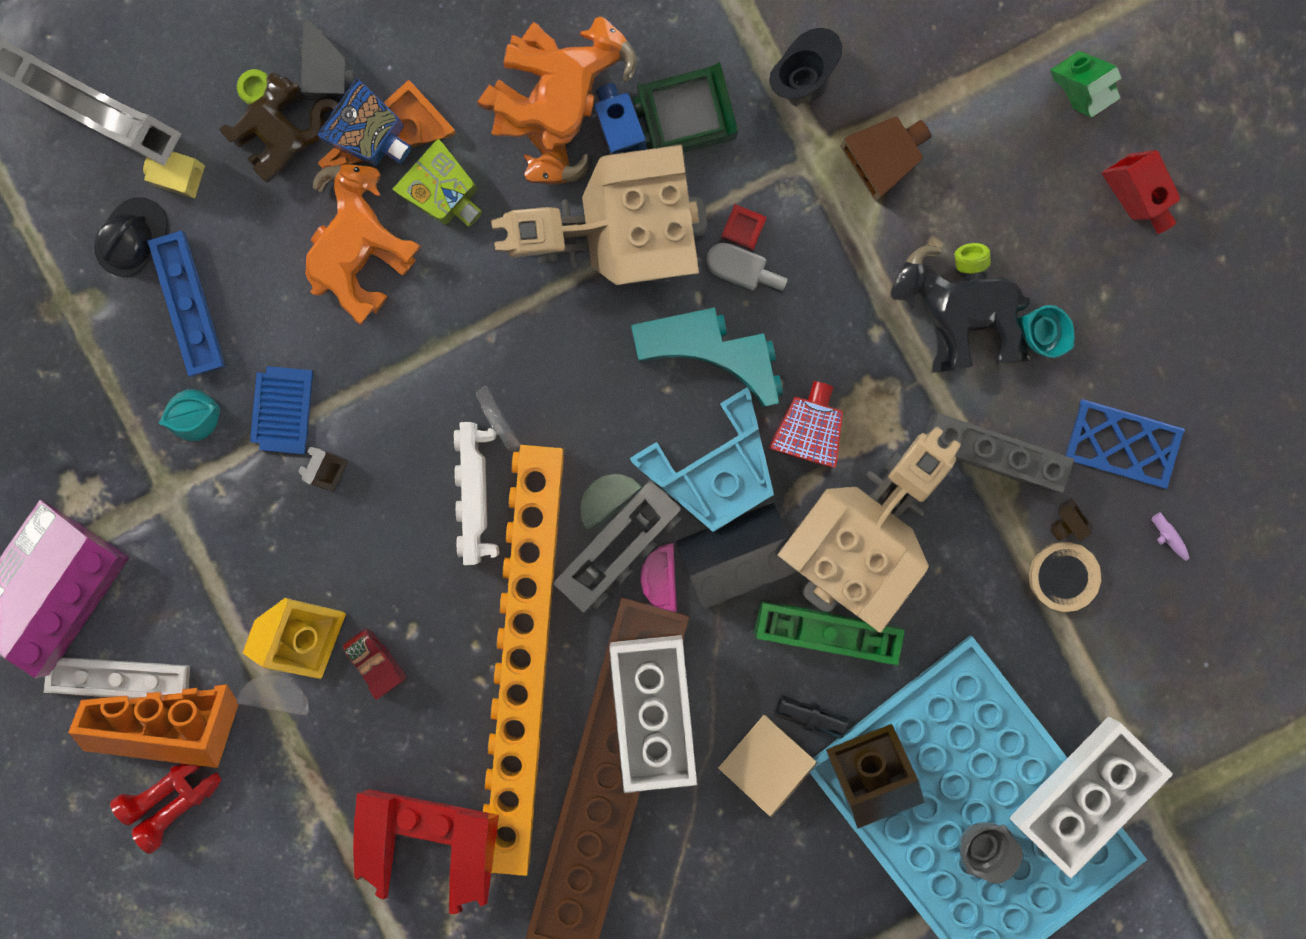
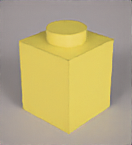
(179, 175)

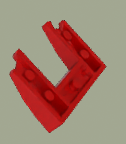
(467, 830)

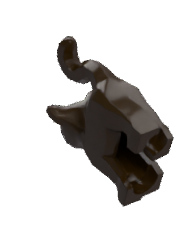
(281, 136)

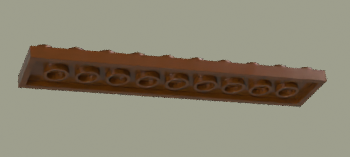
(595, 807)

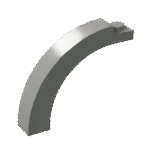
(86, 105)

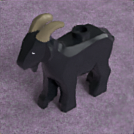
(961, 308)

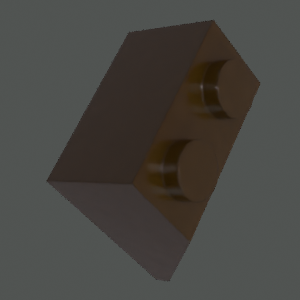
(875, 776)

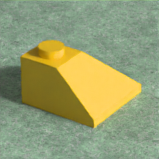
(294, 637)

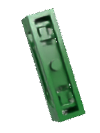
(827, 632)

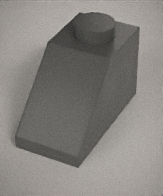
(323, 67)

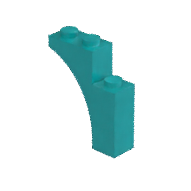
(699, 337)

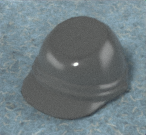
(990, 852)

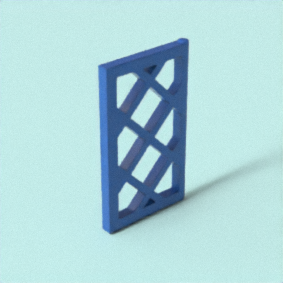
(1148, 426)

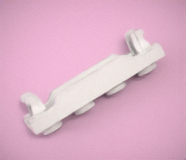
(472, 480)

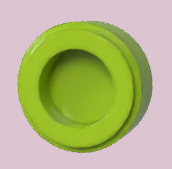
(251, 85)
(972, 258)

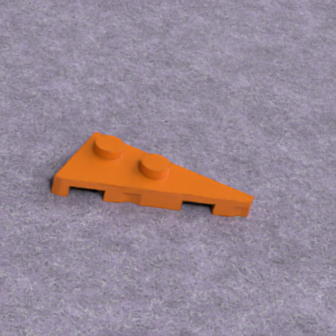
(420, 121)

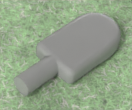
(741, 267)

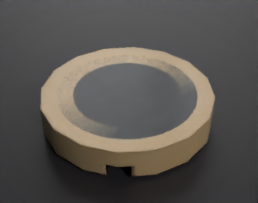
(1065, 576)

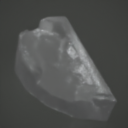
(497, 418)
(276, 693)

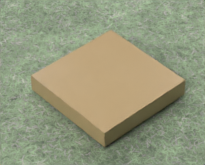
(768, 765)

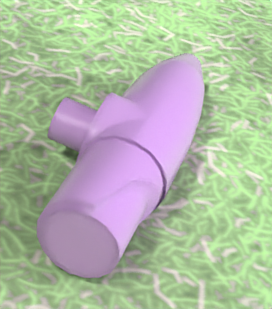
(1170, 536)

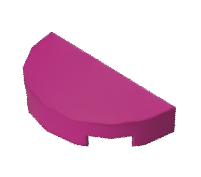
(659, 577)

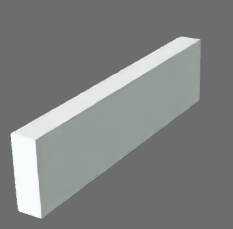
(115, 678)

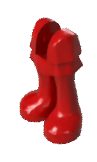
(150, 832)

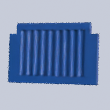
(282, 409)

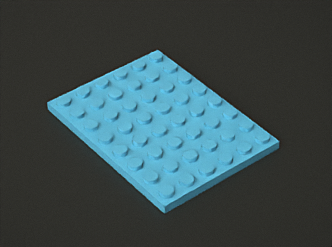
(975, 763)

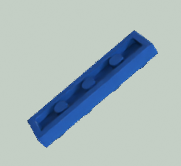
(186, 303)

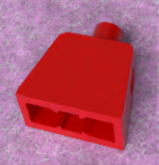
(1144, 188)

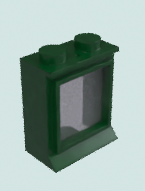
(687, 110)

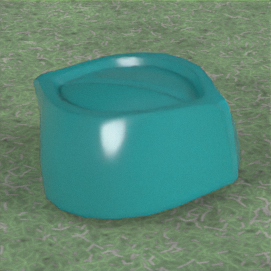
(1048, 331)
(191, 415)

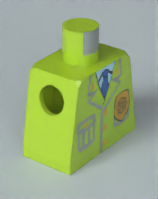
(440, 187)

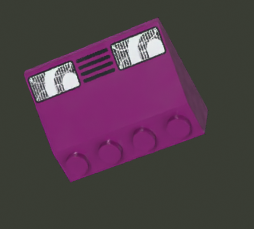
(50, 587)

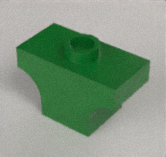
(1087, 82)

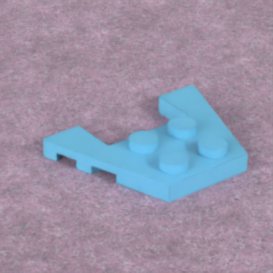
(724, 480)

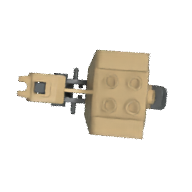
(633, 221)
(858, 547)

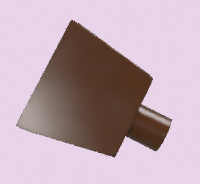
(885, 153)

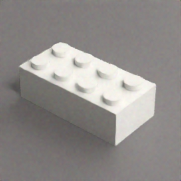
(653, 713)
(1090, 796)

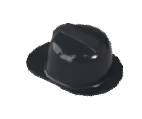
(806, 66)
(124, 237)

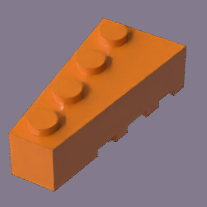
(159, 727)

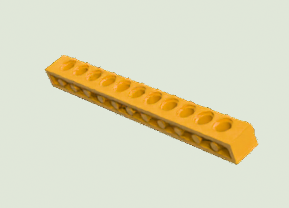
(514, 855)

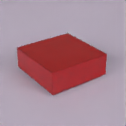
(743, 227)

